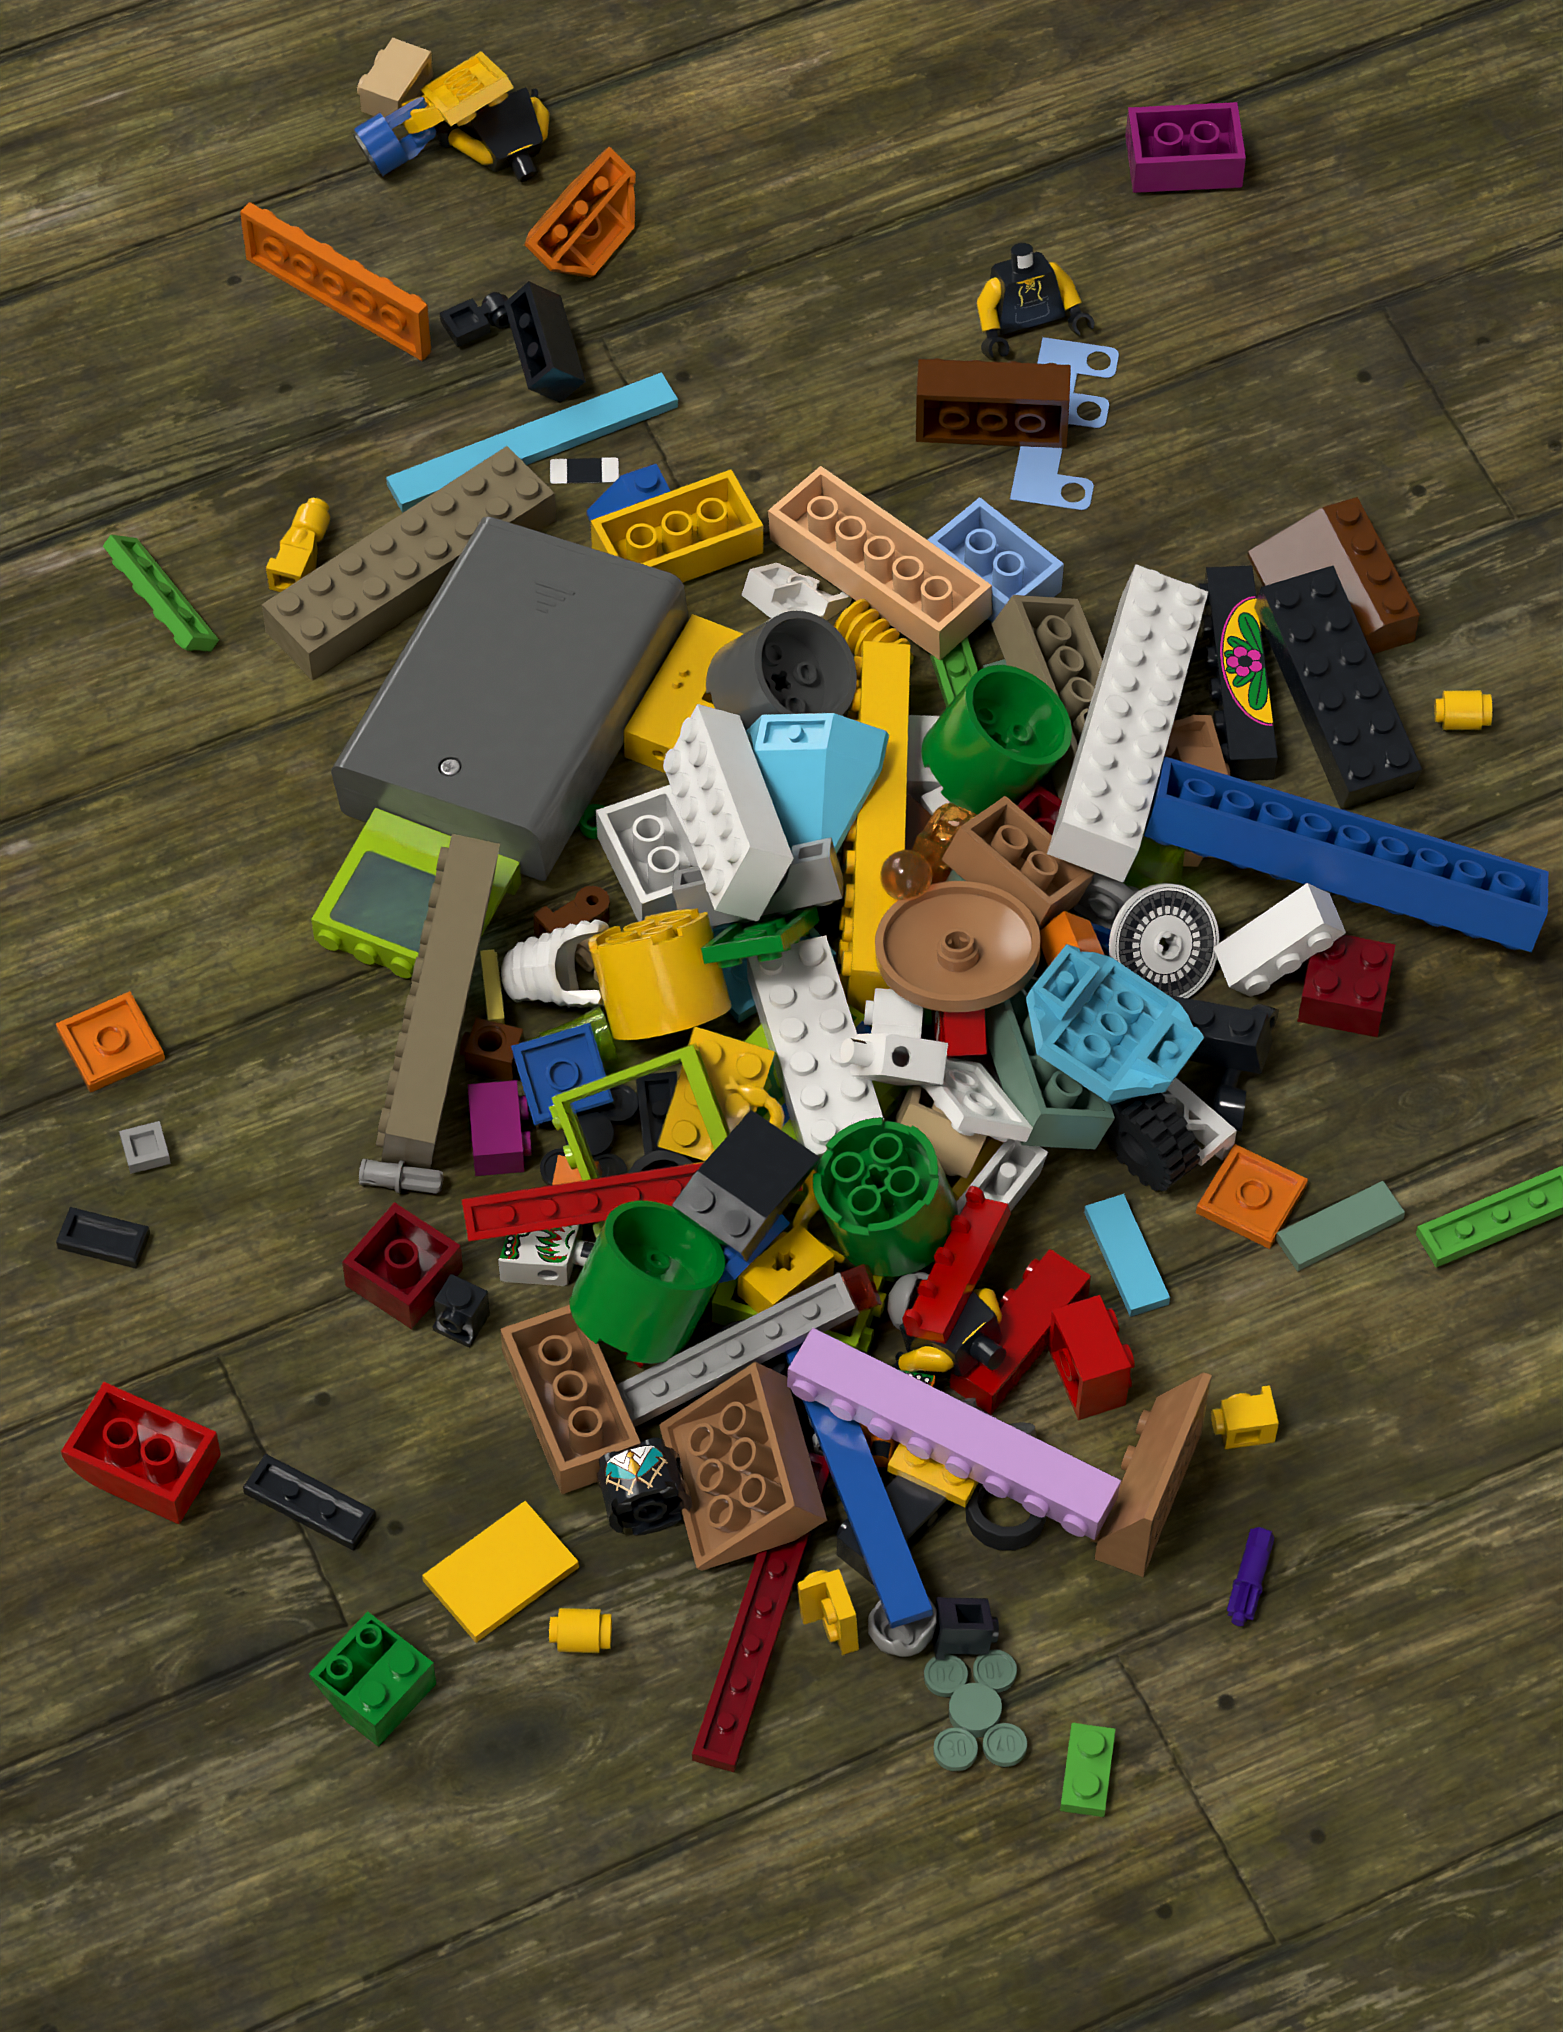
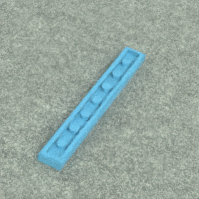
(540, 437)

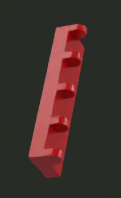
(956, 1267)

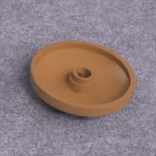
(958, 947)

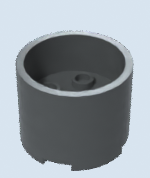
(784, 668)

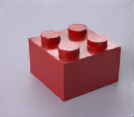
(1090, 1356)

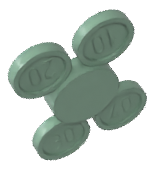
(975, 1711)

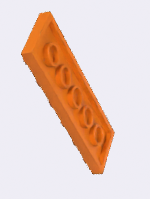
(336, 281)

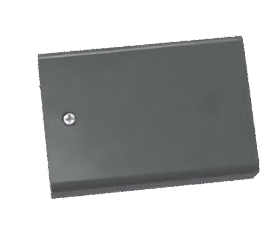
(513, 693)

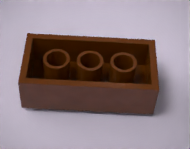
(992, 403)

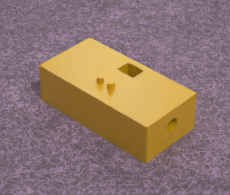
(675, 692)

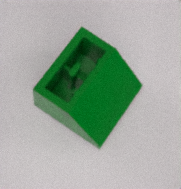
(374, 1678)

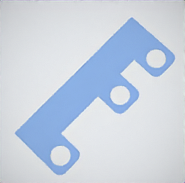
(1037, 467)

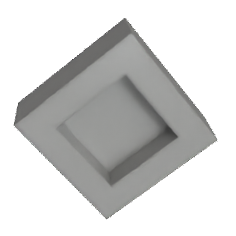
(144, 1147)

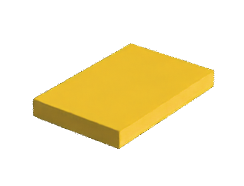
(500, 1571)

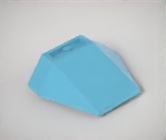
(817, 771)

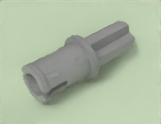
(399, 1176)

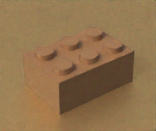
(1010, 853)

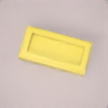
(492, 986)

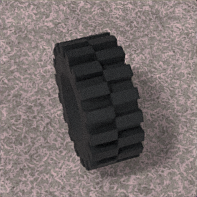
(1152, 1140)

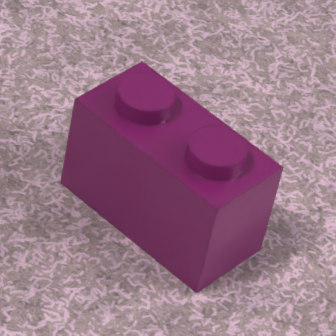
(496, 1128)

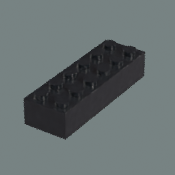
(1337, 688)

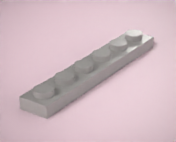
(737, 1348)

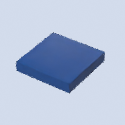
(557, 1065)

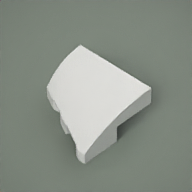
(780, 590)

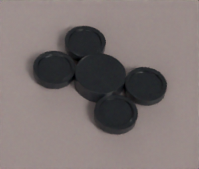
(600, 1133)

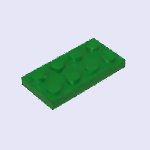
(760, 938)

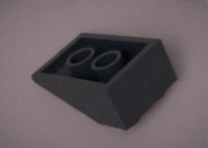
(745, 1185)

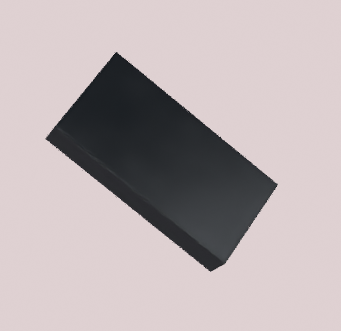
(103, 1237)

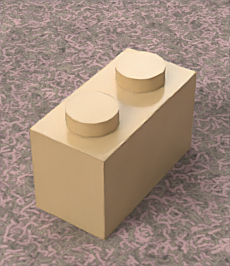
(395, 78)

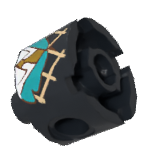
(643, 1487)

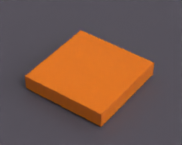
(110, 1041)
(1252, 1196)

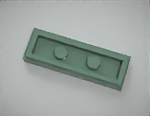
(1340, 1226)

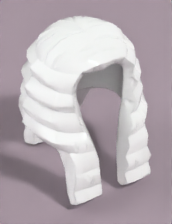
(547, 967)

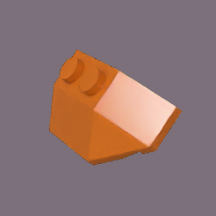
(587, 218)

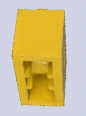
(786, 1268)

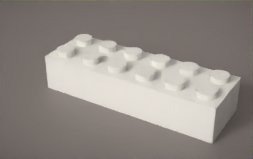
(727, 812)
(805, 1025)

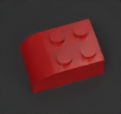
(142, 1452)

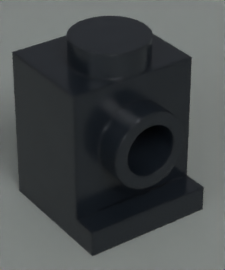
(461, 1310)
(964, 1627)

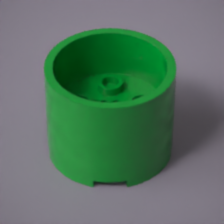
(997, 738)
(889, 1226)
(646, 1282)

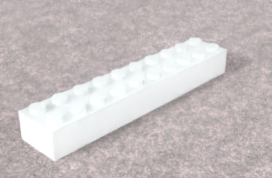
(1128, 724)

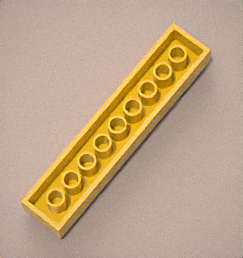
(880, 825)

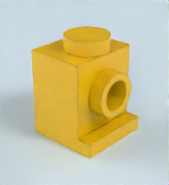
(1246, 1419)

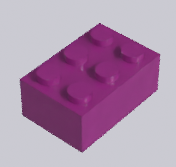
(1185, 147)

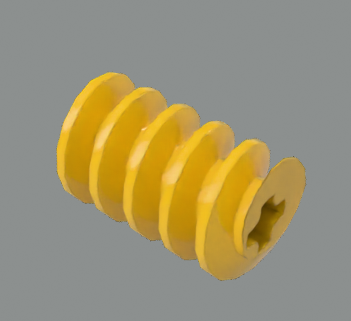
(863, 624)

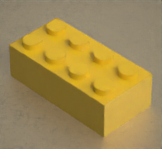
(685, 529)

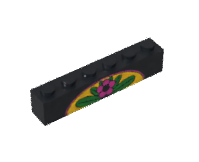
(1239, 673)

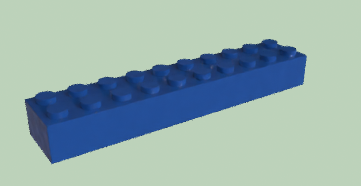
(1348, 855)

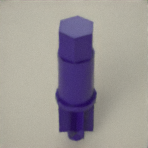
(1248, 1583)

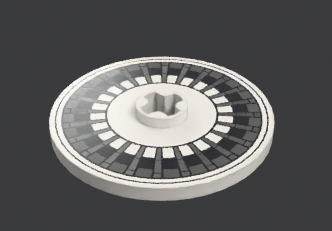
(1189, 930)

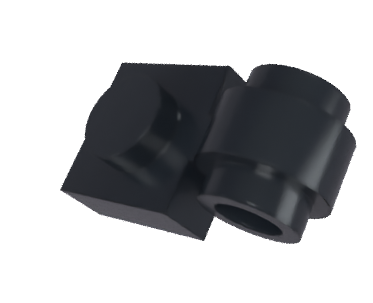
(469, 322)

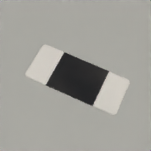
(584, 470)

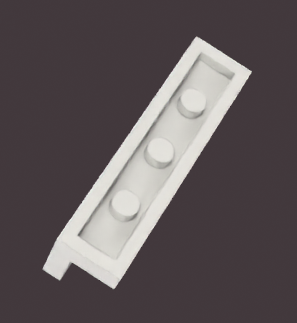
(1203, 1121)

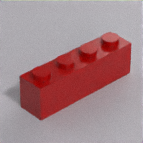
(1024, 1327)

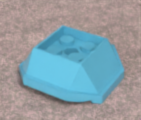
(1109, 1026)

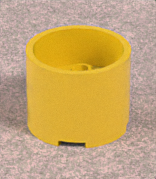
(657, 975)

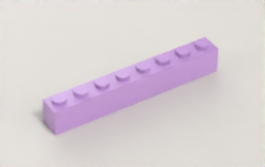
(953, 1434)

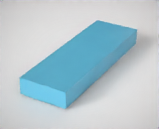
(1127, 1255)

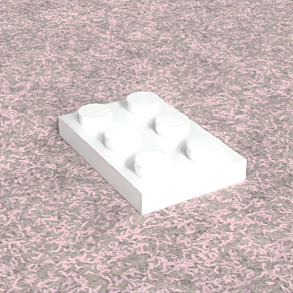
(977, 1103)

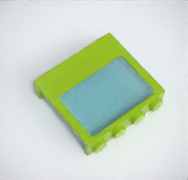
(385, 891)

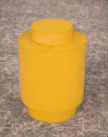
(1463, 710)
(581, 1630)

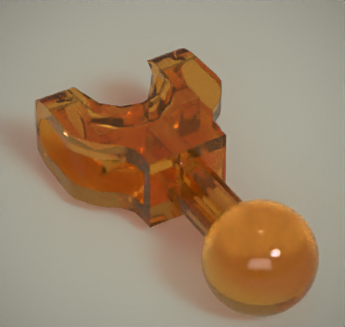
(911, 872)

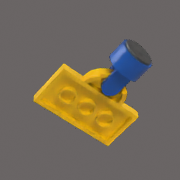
(447, 98)

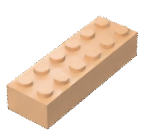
(880, 561)

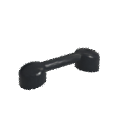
(1229, 1100)

